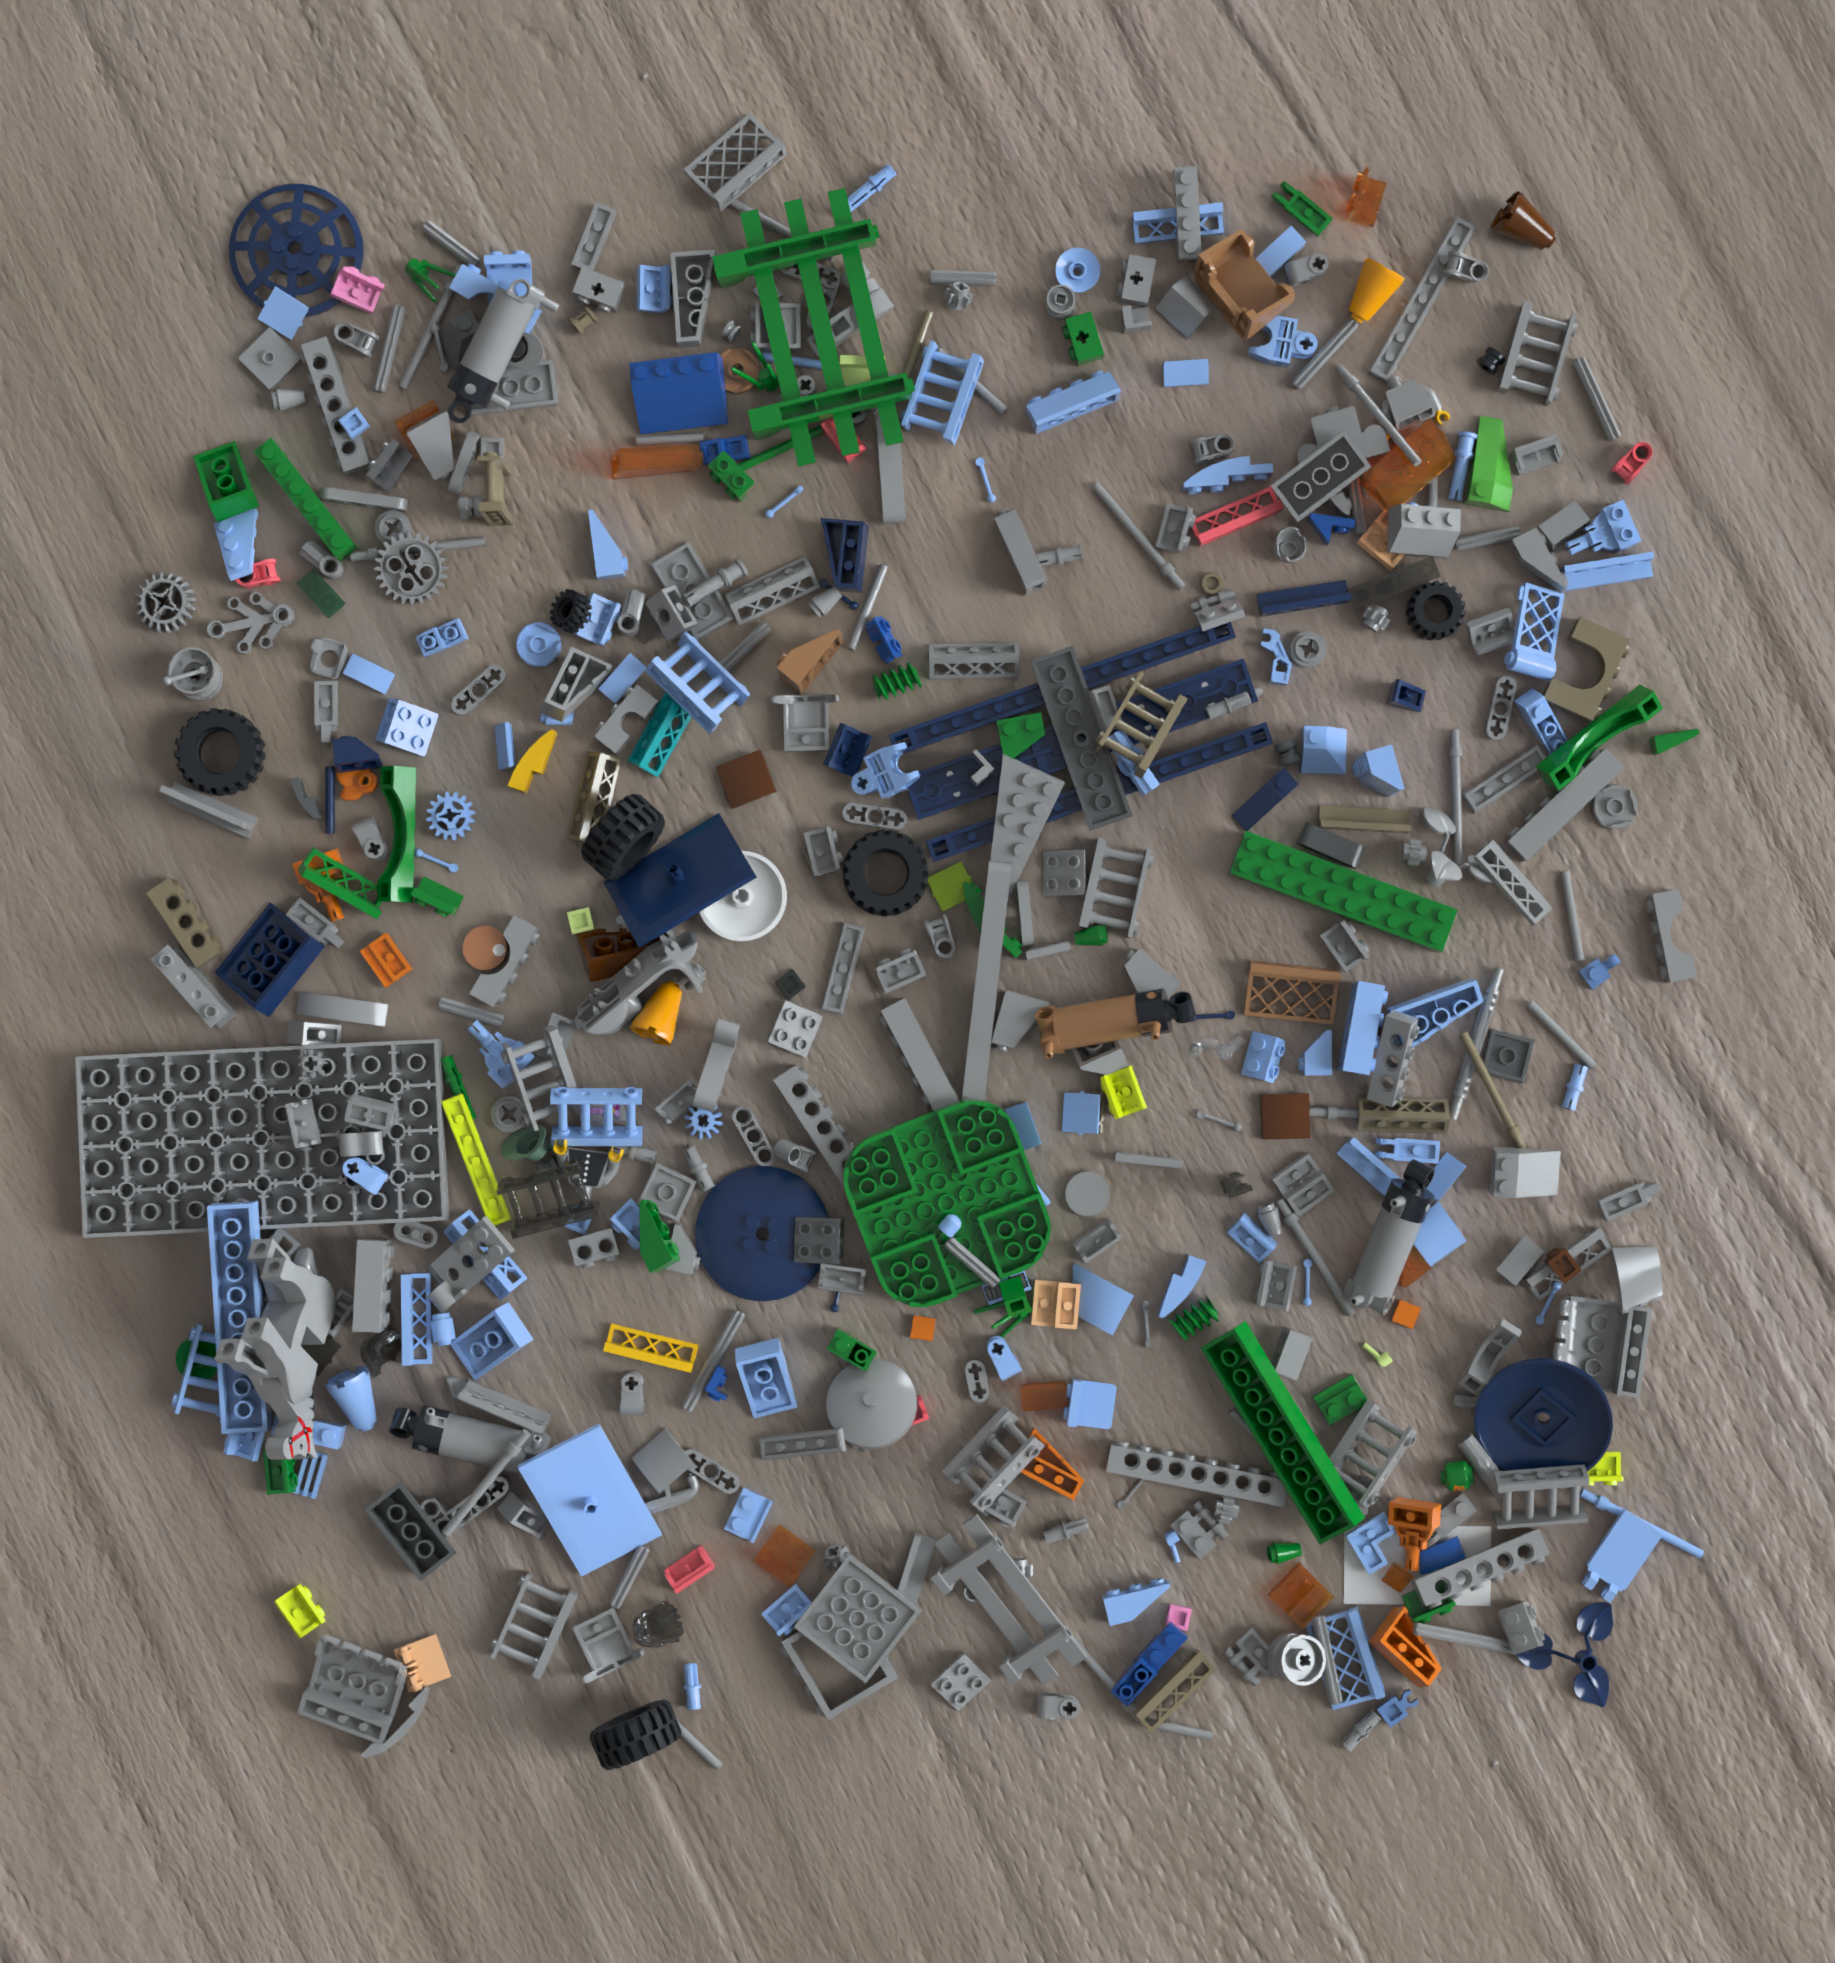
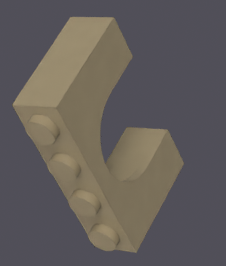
(1609, 650)

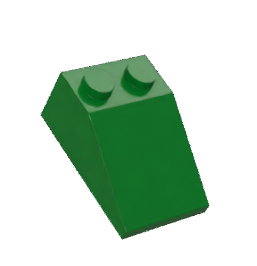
(226, 481)

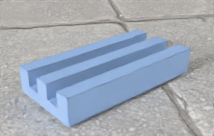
(306, 1492)

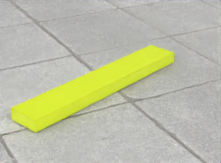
(475, 1159)

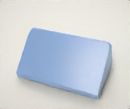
(1185, 373)
(505, 746)
(1024, 1125)
(1445, 1175)
(1252, 1238)

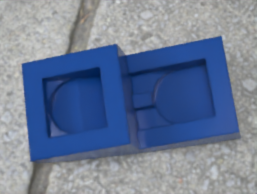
(735, 447)
(1440, 1555)

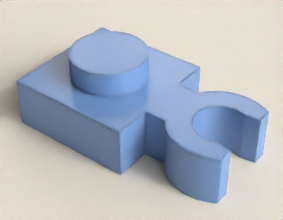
(1394, 1710)

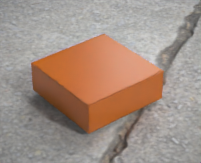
(1405, 1314)
(923, 1327)

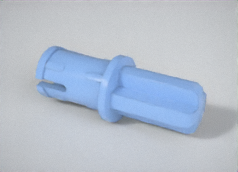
(692, 1686)

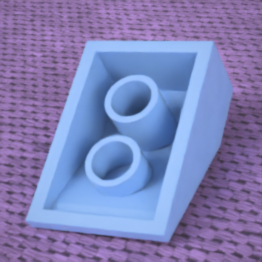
(491, 1341)
(765, 1377)

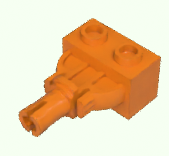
(330, 900)
(1414, 1525)

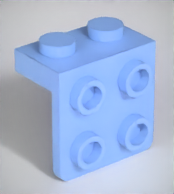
(508, 269)
(1090, 1404)

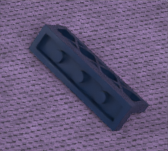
(1303, 598)

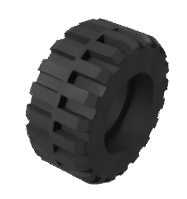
(190, 747)
(623, 837)
(907, 895)
(635, 1734)

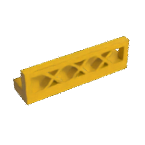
(649, 1356)

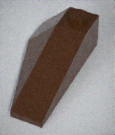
(608, 952)

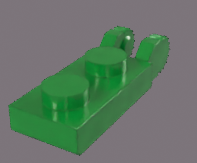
(1303, 209)

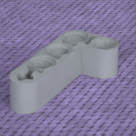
(716, 1065)
(445, 1514)

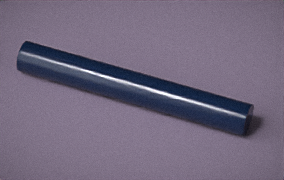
(329, 800)

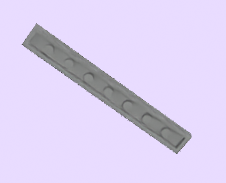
(1420, 302)

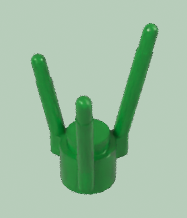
(419, 271)
(766, 377)
(1021, 1316)

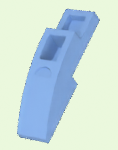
(1217, 475)

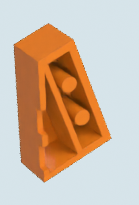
(1053, 1469)
(1404, 1649)

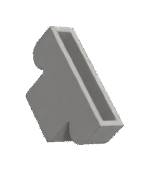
(1371, 442)

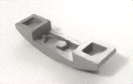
(342, 1009)
(417, 1706)

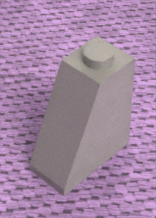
(433, 444)
(1147, 974)
(1015, 1019)

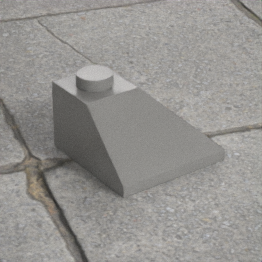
(1100, 1058)

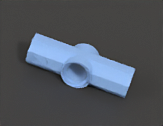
(1128, 768)

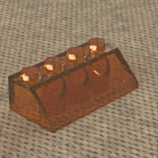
(1396, 479)

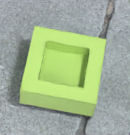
(580, 920)

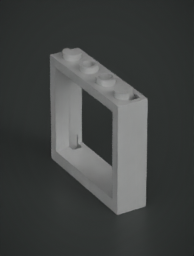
(812, 1689)

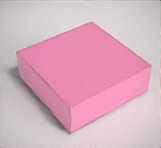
(1179, 1616)

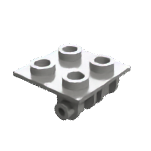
(1064, 873)
(795, 1028)
(960, 1681)

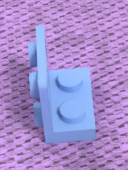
(406, 726)

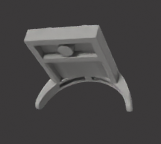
(806, 721)
(605, 1644)

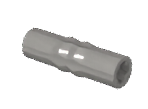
(1480, 1462)

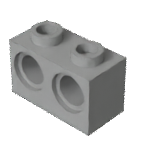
(593, 1242)

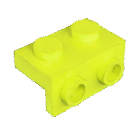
(1122, 1092)
(1607, 1469)
(300, 1610)

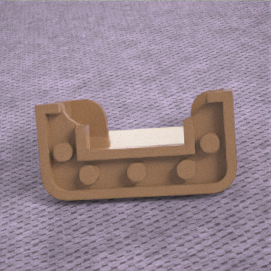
(1240, 285)

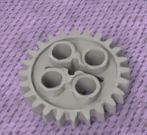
(429, 557)

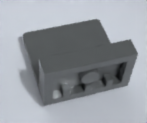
(819, 1240)

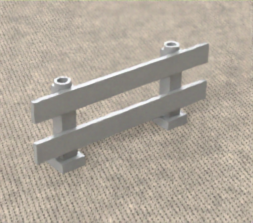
(965, 1567)

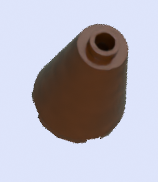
(1523, 223)

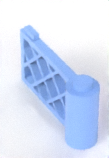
(1527, 659)

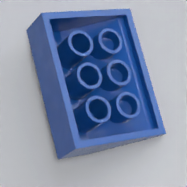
(679, 393)

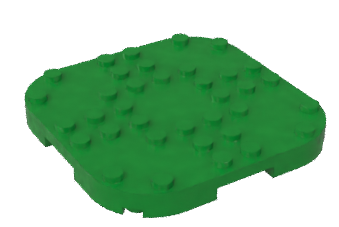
(936, 1165)

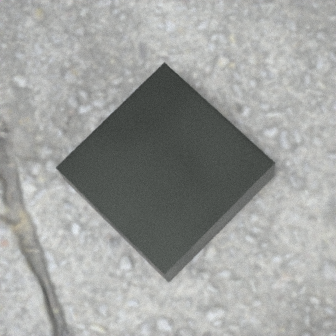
(790, 984)

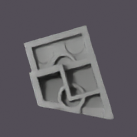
(1637, 1276)

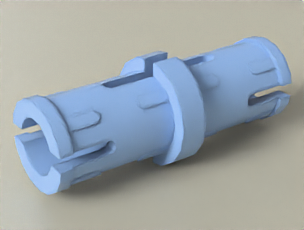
(1574, 1087)

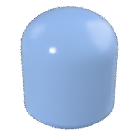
(950, 1225)

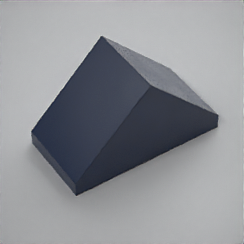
(1406, 696)

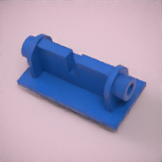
(880, 630)

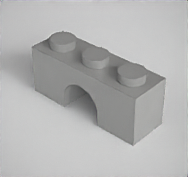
(636, 702)

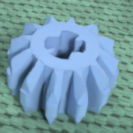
(695, 1122)

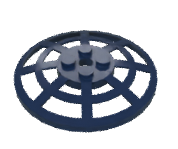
(295, 232)

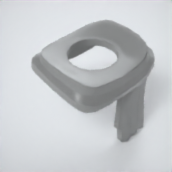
(321, 645)

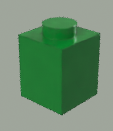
(1014, 1296)

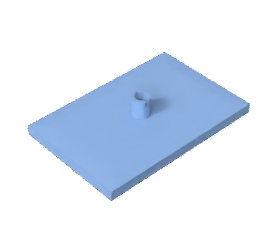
(589, 1499)

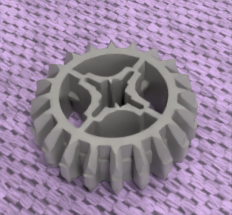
(160, 609)

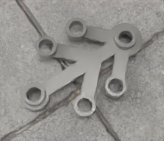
(254, 622)

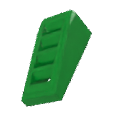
(1667, 741)

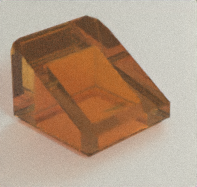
(1397, 1577)

